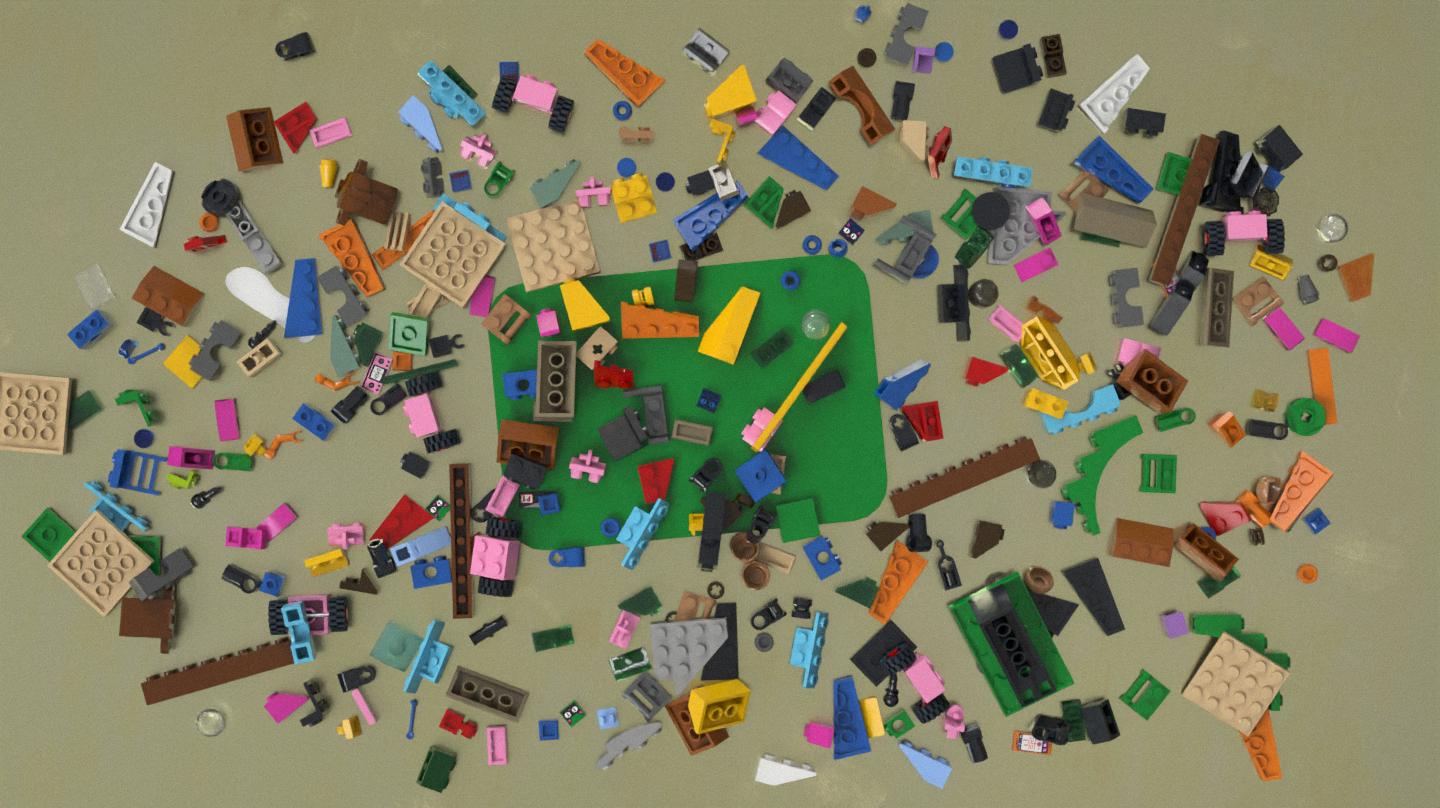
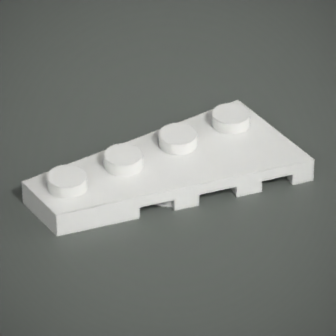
(1111, 96)
(147, 210)

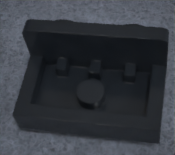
(1055, 110)
(1248, 176)
(525, 471)

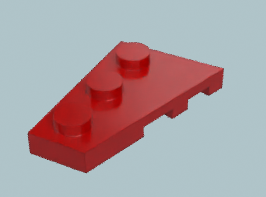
(402, 521)

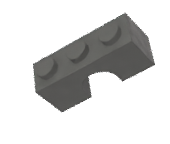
(911, 18)
(353, 309)
(1126, 314)
(221, 335)
(148, 584)

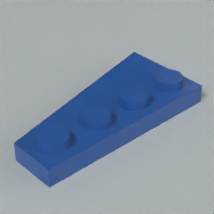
(796, 157)
(849, 725)

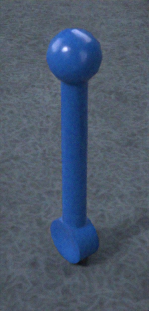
(131, 360)
(410, 734)

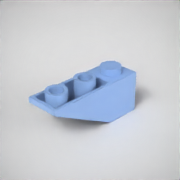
(419, 116)
(421, 546)
(930, 769)

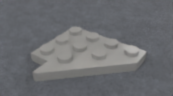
(1018, 231)
(685, 647)

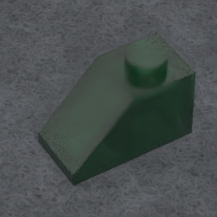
(367, 341)
(860, 591)
(642, 603)

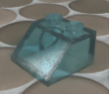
(396, 646)

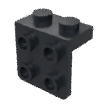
(1017, 68)
(624, 434)
(320, 704)

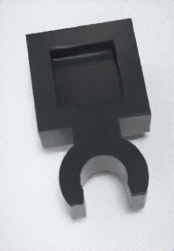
(152, 321)
(442, 345)
(1121, 392)

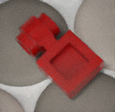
(453, 722)

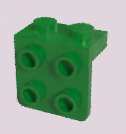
(143, 400)

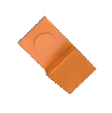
(1229, 429)

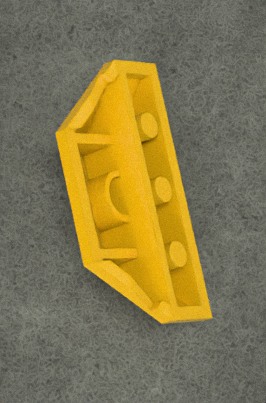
(1049, 353)

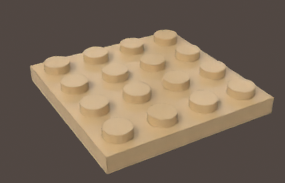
(553, 245)
(452, 254)
(34, 413)
(100, 562)
(1236, 683)

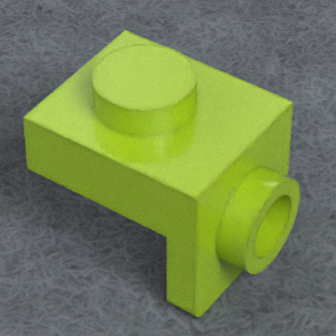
(178, 481)

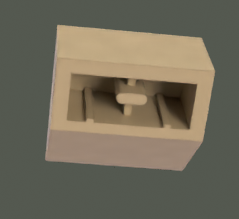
(913, 139)

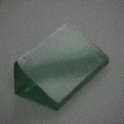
(82, 408)
(630, 664)

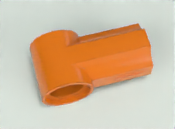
(1255, 509)

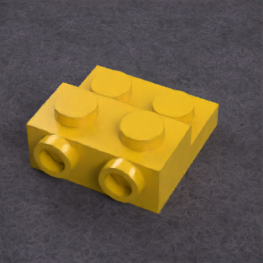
(633, 198)

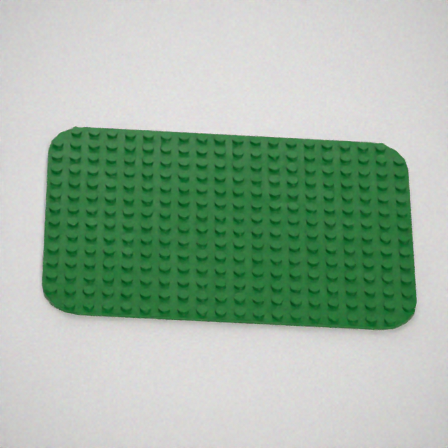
(829, 446)

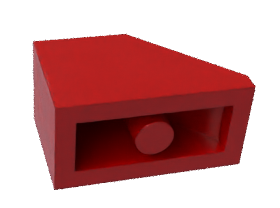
(982, 371)

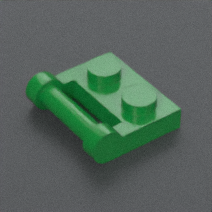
(965, 224)
(1165, 473)
(1150, 699)

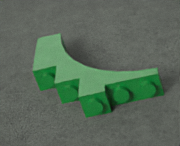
(1084, 489)
(1232, 623)

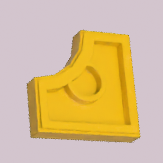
(179, 360)

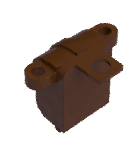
(364, 197)
(149, 618)

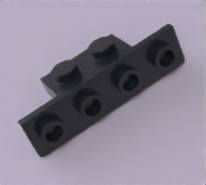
(955, 303)

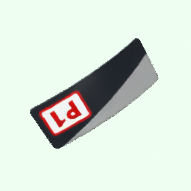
(530, 499)

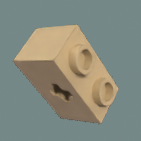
(600, 337)
(259, 357)

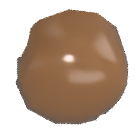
(1268, 489)
(743, 549)
(755, 575)
(1039, 580)

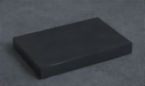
(870, 654)

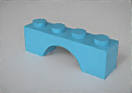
(1102, 401)

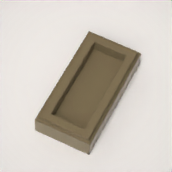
(692, 432)

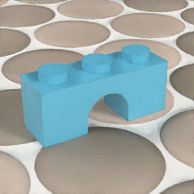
(301, 637)

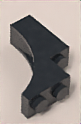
(1181, 293)
(711, 531)

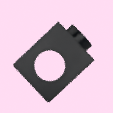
(1209, 195)

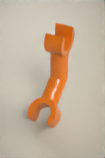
(332, 385)
(278, 440)

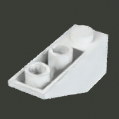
(776, 772)

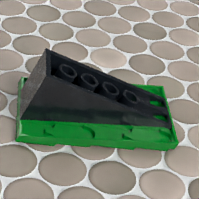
(1011, 644)

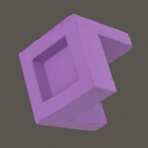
(923, 59)
(1175, 624)

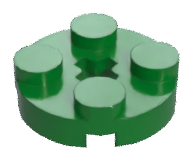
(1303, 427)

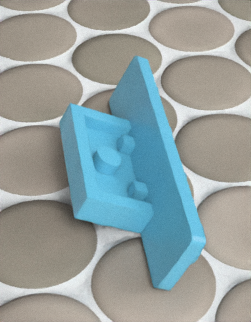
(450, 95)
(992, 171)
(466, 210)
(118, 514)
(639, 530)
(808, 649)
(430, 659)

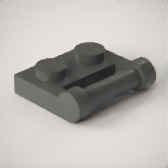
(650, 691)

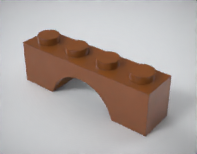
(874, 121)

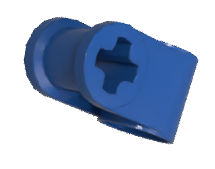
(571, 557)

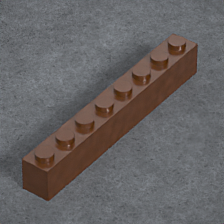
(1184, 210)
(964, 477)
(461, 540)
(219, 672)

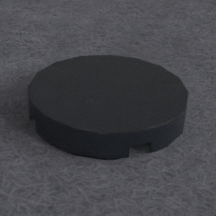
(219, 197)
(990, 211)

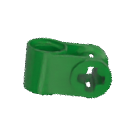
(499, 179)

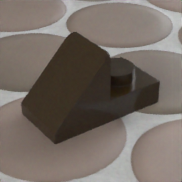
(366, 584)

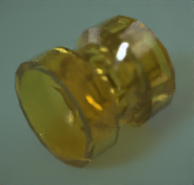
(1266, 400)

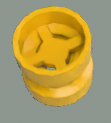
(638, 297)

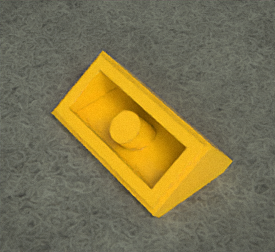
(1273, 264)
(872, 717)

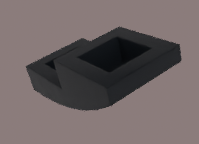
(816, 108)
(823, 387)

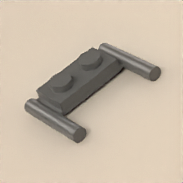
(912, 254)
(654, 412)

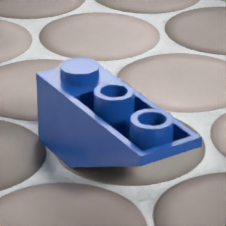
(899, 385)

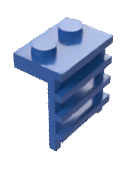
(123, 470)

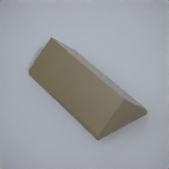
(1114, 220)
(1216, 308)
(556, 380)
(487, 694)

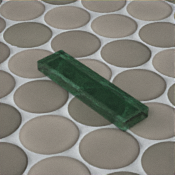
(411, 374)

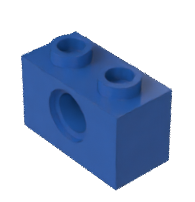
(90, 329)
(512, 380)
(314, 421)
(823, 569)
(421, 578)

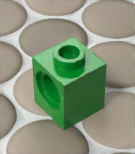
(907, 724)

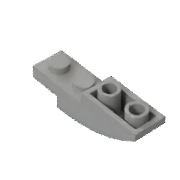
(253, 238)
(633, 737)

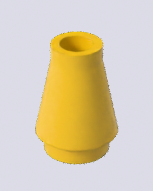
(328, 172)

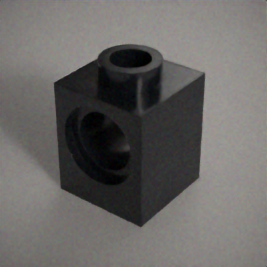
(699, 183)
(415, 464)

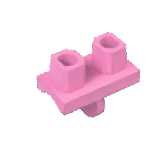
(480, 146)
(602, 193)
(588, 464)
(345, 536)
(624, 629)
(954, 721)

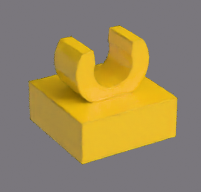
(1087, 363)
(254, 445)
(695, 522)
(350, 727)

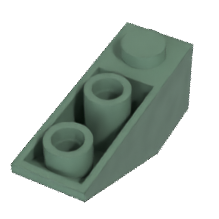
(551, 189)
(903, 232)
(341, 352)

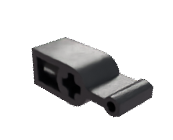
(943, 572)

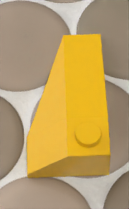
(727, 332)

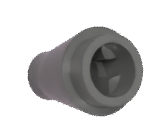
(1308, 291)

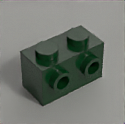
(436, 770)

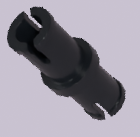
(488, 630)

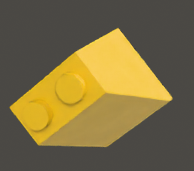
(731, 96)
(581, 306)

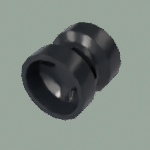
(802, 603)

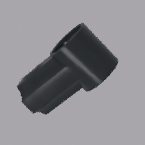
(902, 96)
(389, 398)
(347, 408)
(1266, 429)
(918, 539)
(382, 562)
(240, 578)
(973, 739)

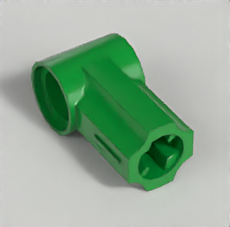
(1173, 420)
(235, 461)

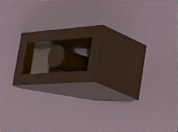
(792, 208)
(731, 511)
(885, 532)
(986, 537)

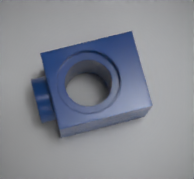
(1062, 514)
(273, 584)

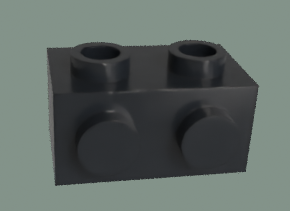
(1143, 121)
(1279, 148)
(1100, 721)

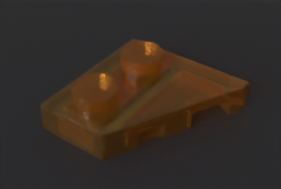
(1358, 276)
(1036, 306)

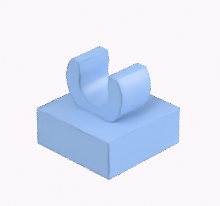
(608, 718)

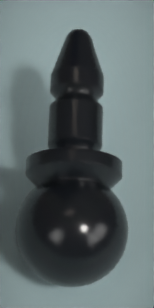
(260, 337)
(200, 500)
(891, 697)

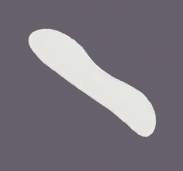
(257, 292)

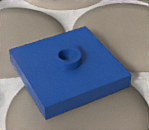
(761, 476)

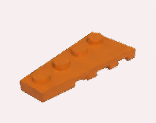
(628, 76)
(353, 255)
(651, 323)
(1303, 486)
(898, 579)
(1263, 748)

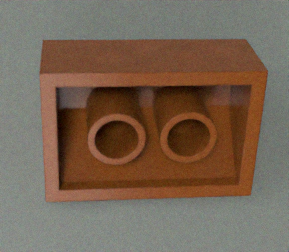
(254, 139)
(870, 204)
(168, 296)
(1152, 381)
(529, 441)
(1142, 542)
(1206, 552)
(682, 720)

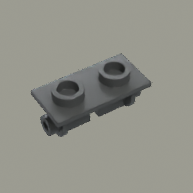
(430, 169)

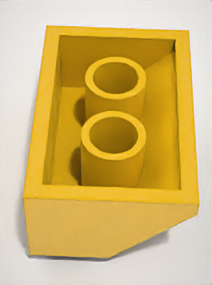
(718, 705)

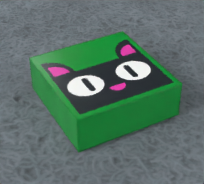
(438, 508)
(572, 713)

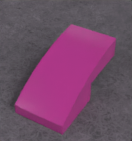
(746, 116)
(482, 297)
(1284, 328)
(1337, 335)
(227, 419)
(277, 521)
(246, 538)

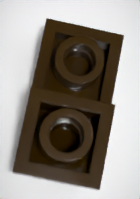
(1053, 55)
(708, 247)
(686, 280)

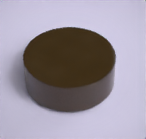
(866, 58)
(745, 500)

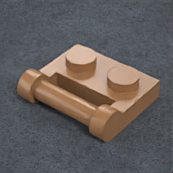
(643, 134)
(1094, 188)
(1253, 296)
(501, 315)
(689, 606)

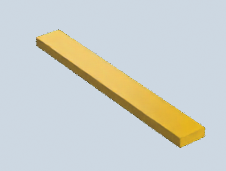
(799, 387)

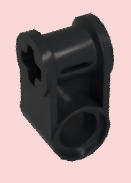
(297, 46)
(903, 435)
(705, 475)
(482, 506)
(762, 522)
(768, 614)
(353, 678)
(1050, 729)

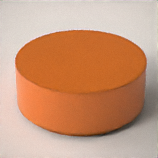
(209, 222)
(1307, 573)

